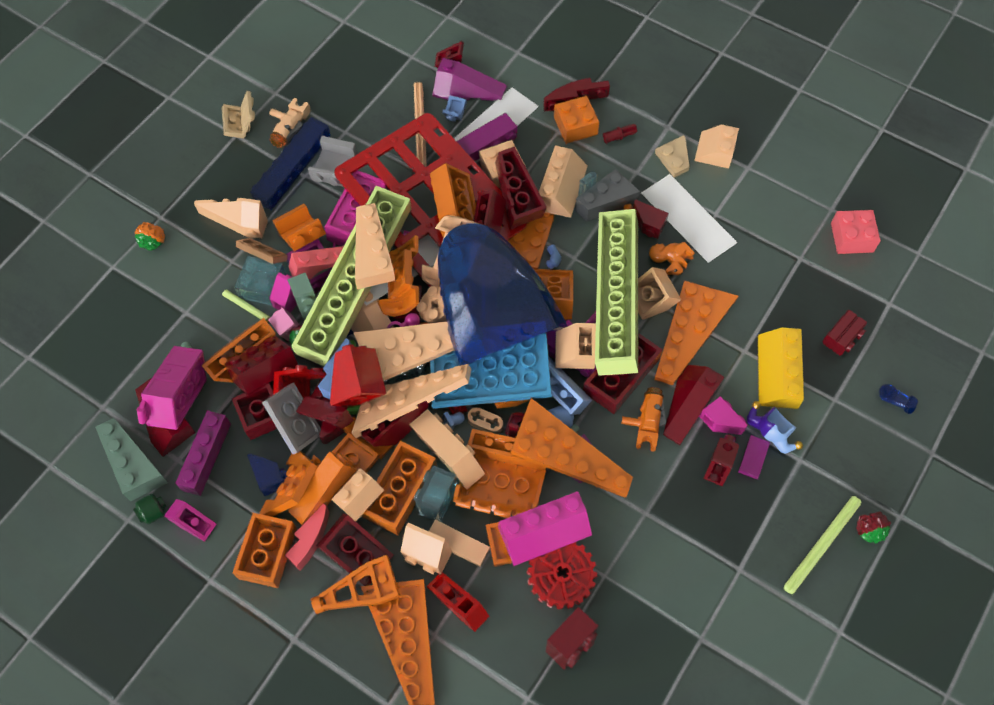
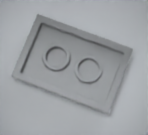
(294, 428)

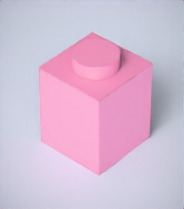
(283, 323)

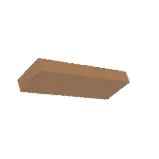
(261, 251)

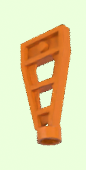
(383, 582)

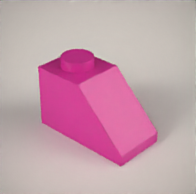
(190, 519)

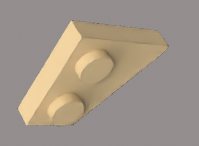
(674, 156)

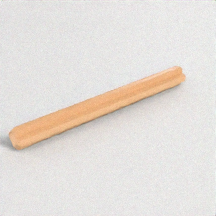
(419, 110)

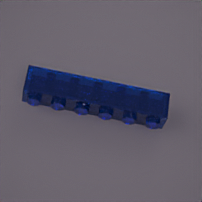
(290, 163)

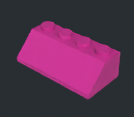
(545, 528)

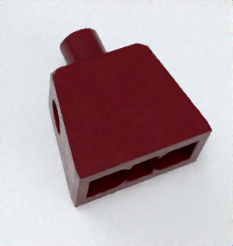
(723, 455)

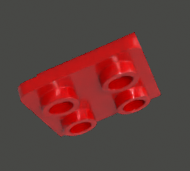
(299, 376)

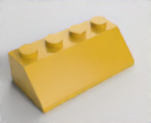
(780, 368)

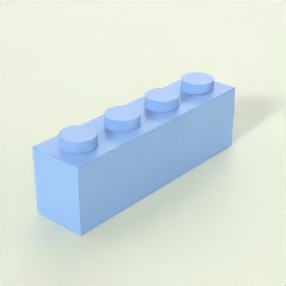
(567, 391)

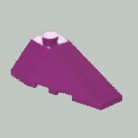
(465, 82)

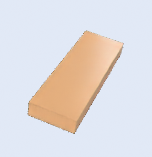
(461, 544)

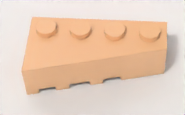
(448, 447)

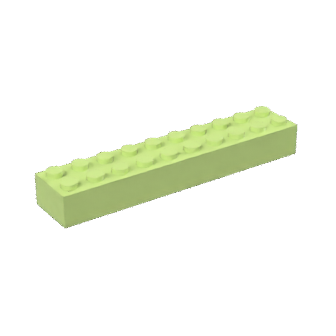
(617, 293)
(339, 298)

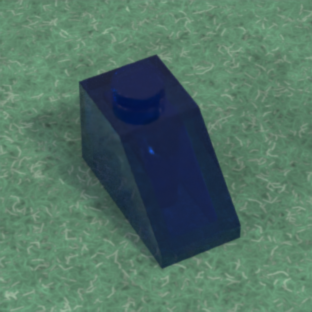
(267, 474)

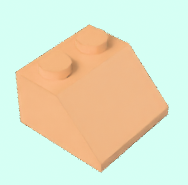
(717, 146)
(655, 293)
(357, 494)
(425, 549)

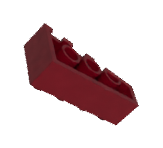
(521, 195)

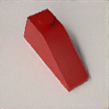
(458, 601)

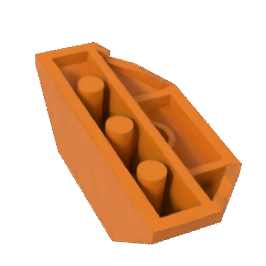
(250, 337)

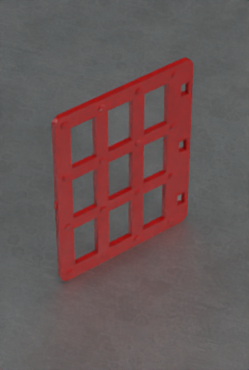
(449, 152)

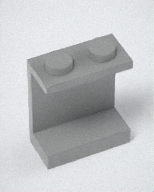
(332, 155)

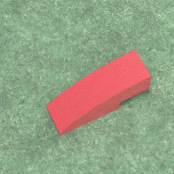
(309, 536)

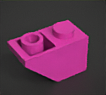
(282, 294)
(722, 418)

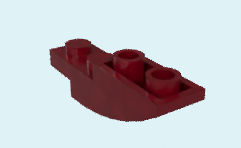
(576, 90)

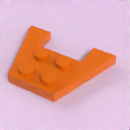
(291, 491)

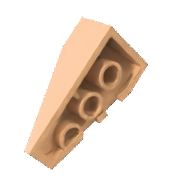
(242, 216)
(370, 317)

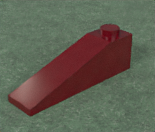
(692, 394)

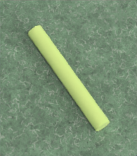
(245, 305)

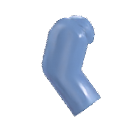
(555, 258)

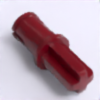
(619, 133)

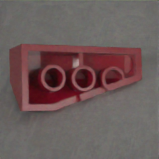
(162, 438)

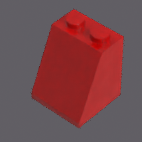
(356, 376)

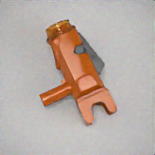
(651, 418)

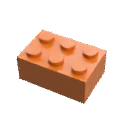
(264, 550)

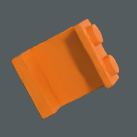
(298, 227)

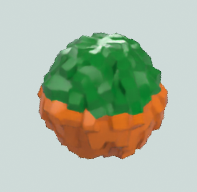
(149, 236)

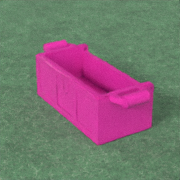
(344, 214)
(173, 388)

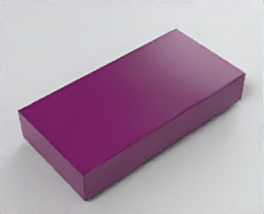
(754, 457)

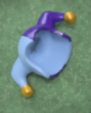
(773, 428)

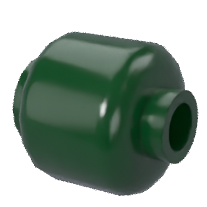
(149, 508)

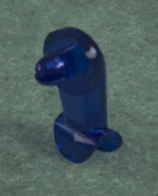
(892, 395)

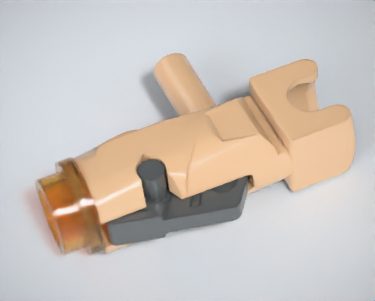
(289, 123)

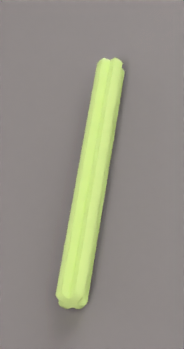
(822, 545)

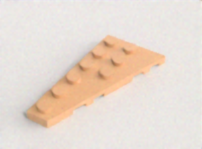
(407, 346)

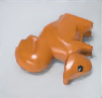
(674, 253)

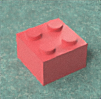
(855, 231)

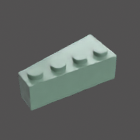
(129, 463)

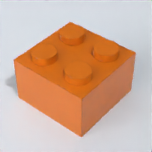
(576, 119)

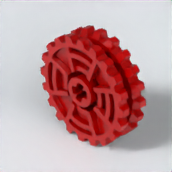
(562, 590)

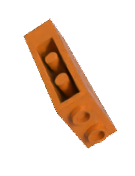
(325, 483)

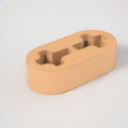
(487, 417)

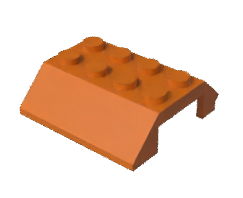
(509, 481)

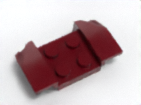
(319, 408)

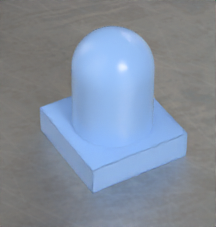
(454, 419)

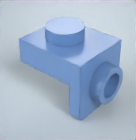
(454, 108)

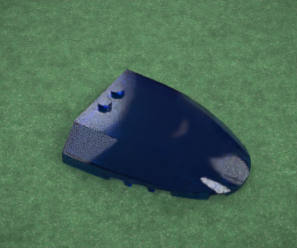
(491, 294)

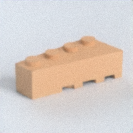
(371, 255)

